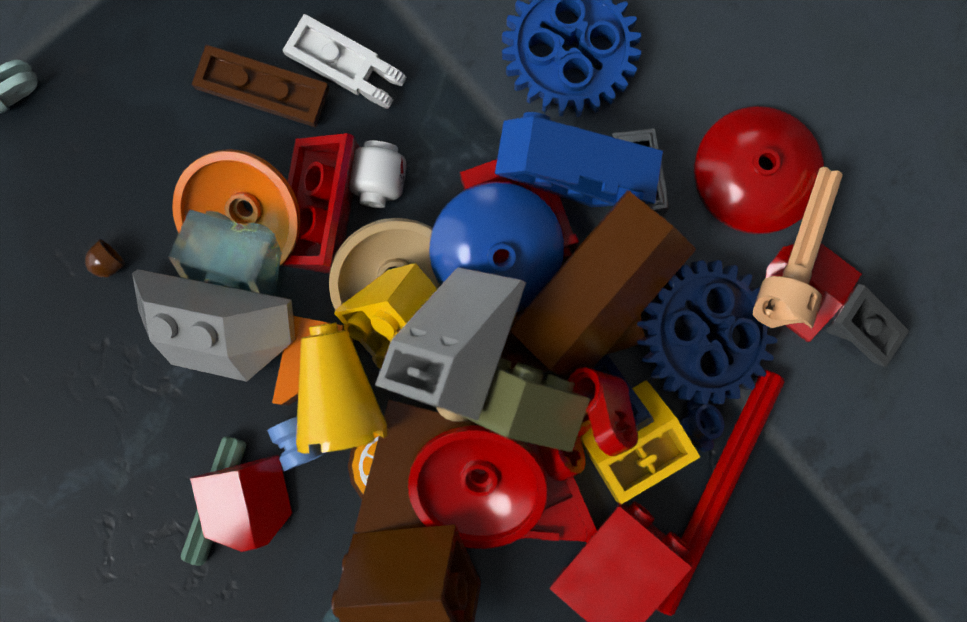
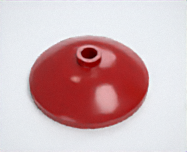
(735, 184)
(484, 507)

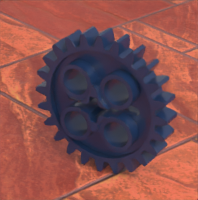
(681, 357)

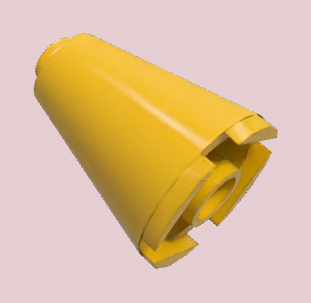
(334, 394)

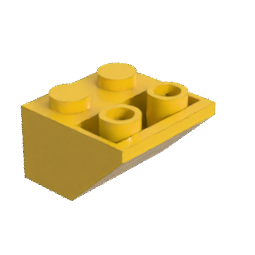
(385, 307)
(658, 453)

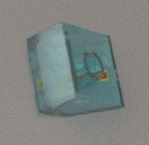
(227, 253)

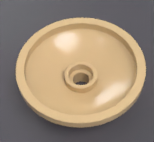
(374, 251)

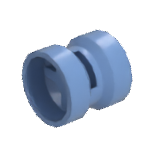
(285, 437)

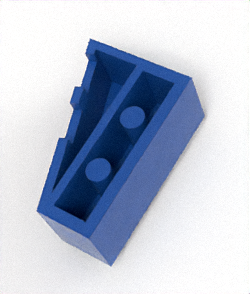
(576, 162)

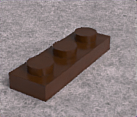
(260, 86)

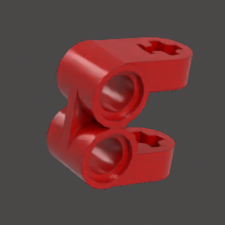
(608, 416)

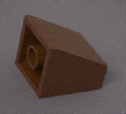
(407, 577)

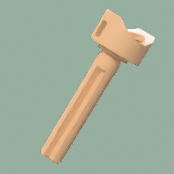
(790, 296)

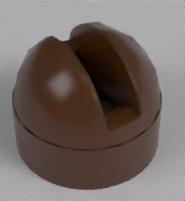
(103, 259)

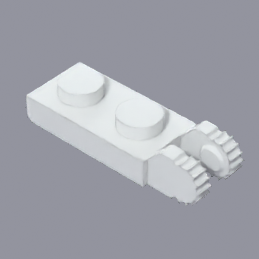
(340, 60)

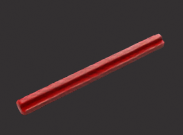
(725, 478)

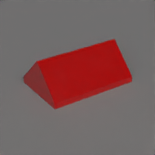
(321, 185)

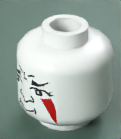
(377, 173)

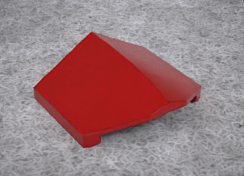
(830, 277)
(242, 503)

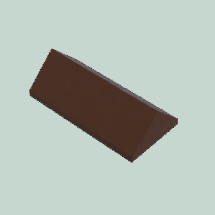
(602, 287)

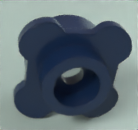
(702, 424)

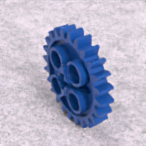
(546, 74)

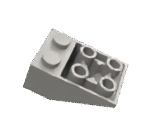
(453, 342)

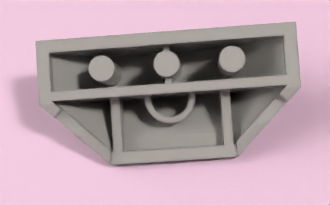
(213, 325)

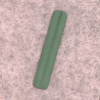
(196, 546)

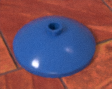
(493, 219)

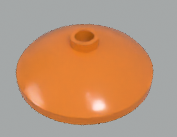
(229, 177)

